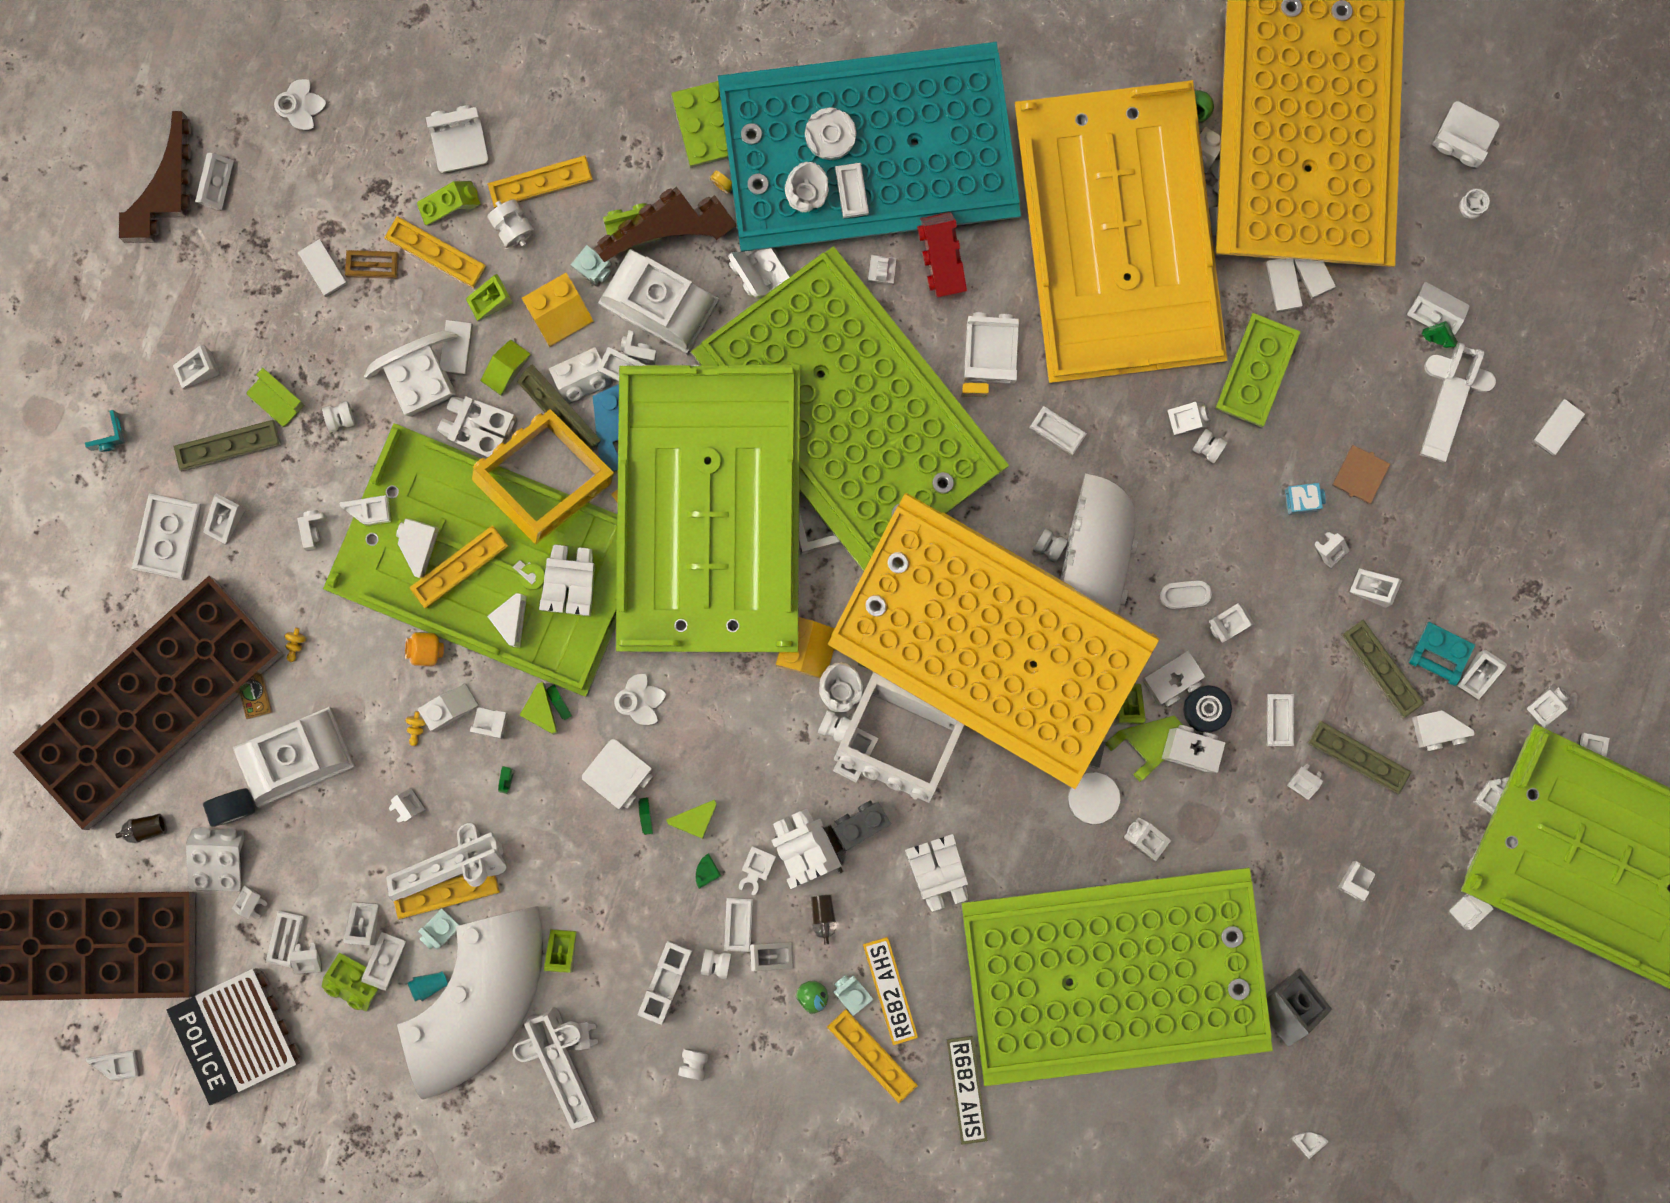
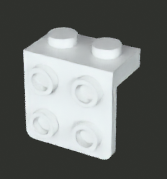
(1466, 134)
(457, 139)
(759, 270)
(617, 774)
(214, 859)

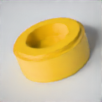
(721, 182)

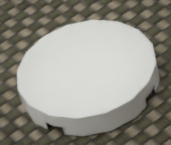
(830, 133)
(1094, 798)

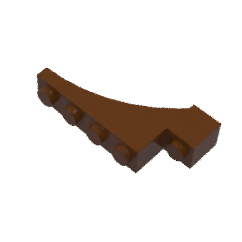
(167, 190)
(665, 218)

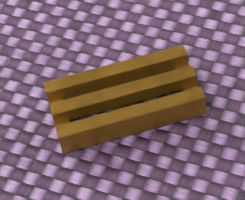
(371, 274)

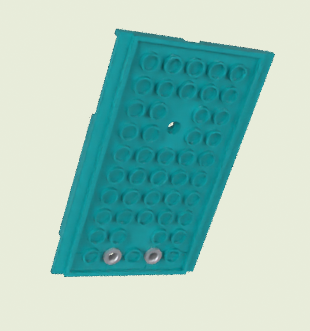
(939, 96)

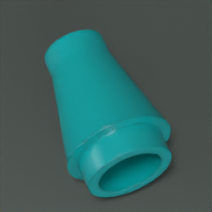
(427, 985)

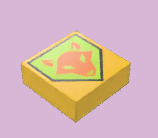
(975, 390)

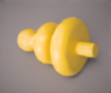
(293, 646)
(415, 730)

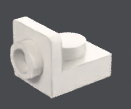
(642, 353)
(1189, 417)
(310, 534)
(1549, 705)
(1147, 838)

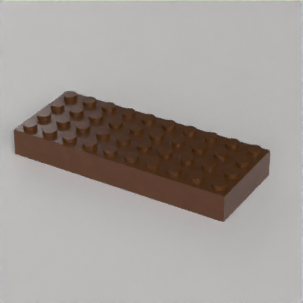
(147, 703)
(97, 946)

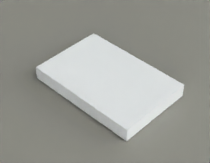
(166, 536)

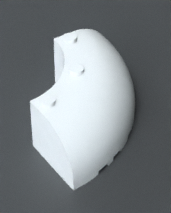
(1101, 543)
(481, 1004)

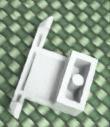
(416, 373)

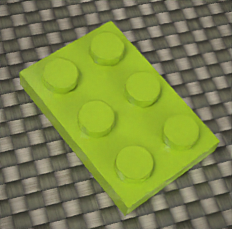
(701, 123)

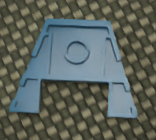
(607, 421)

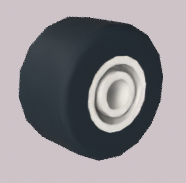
(1198, 711)
(229, 807)

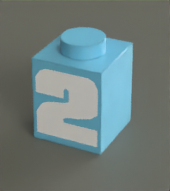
(1304, 498)

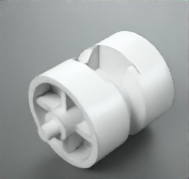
(509, 220)

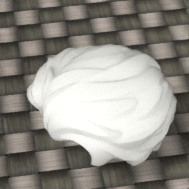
(806, 187)
(840, 687)

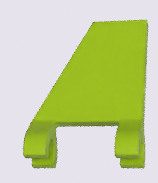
(1147, 740)

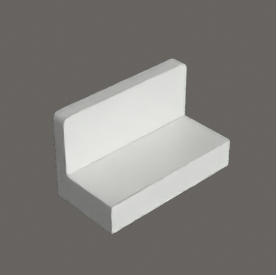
(1437, 306)

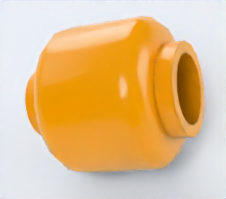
(423, 649)

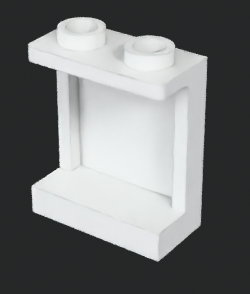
(991, 348)

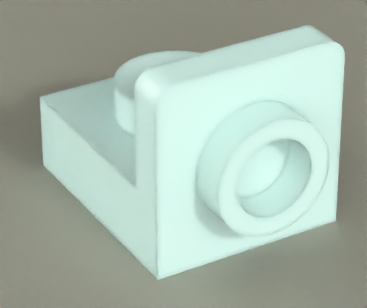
(591, 266)
(438, 930)
(852, 994)

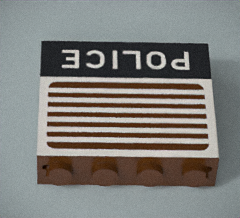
(234, 1035)

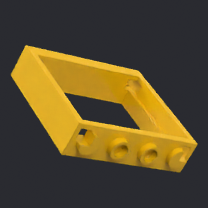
(555, 517)

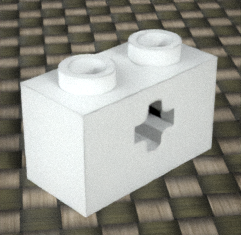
(1159, 684)
(1205, 759)

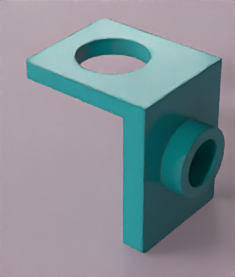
(108, 443)

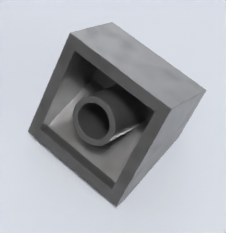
(1295, 1007)

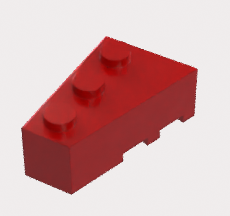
(942, 254)

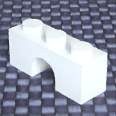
(665, 983)

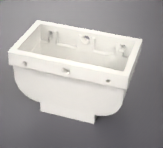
(658, 301)
(293, 757)

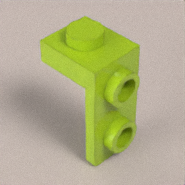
(447, 200)

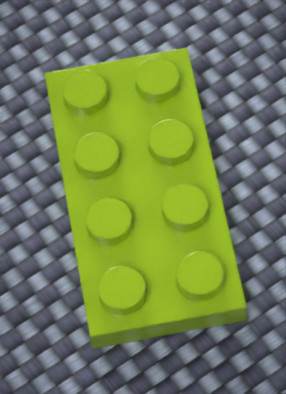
(1257, 370)

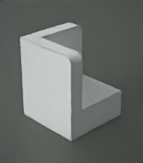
(489, 723)
(1357, 881)
(1470, 911)

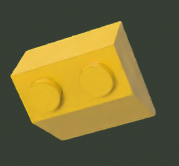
(557, 309)
(813, 652)

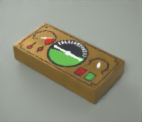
(256, 699)

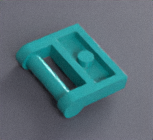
(1446, 646)

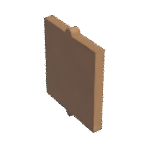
(1361, 474)

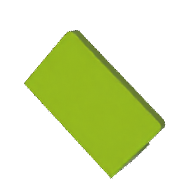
(274, 398)

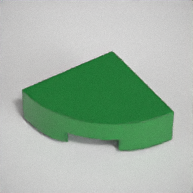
(1440, 334)
(558, 702)
(505, 780)
(645, 816)
(706, 871)

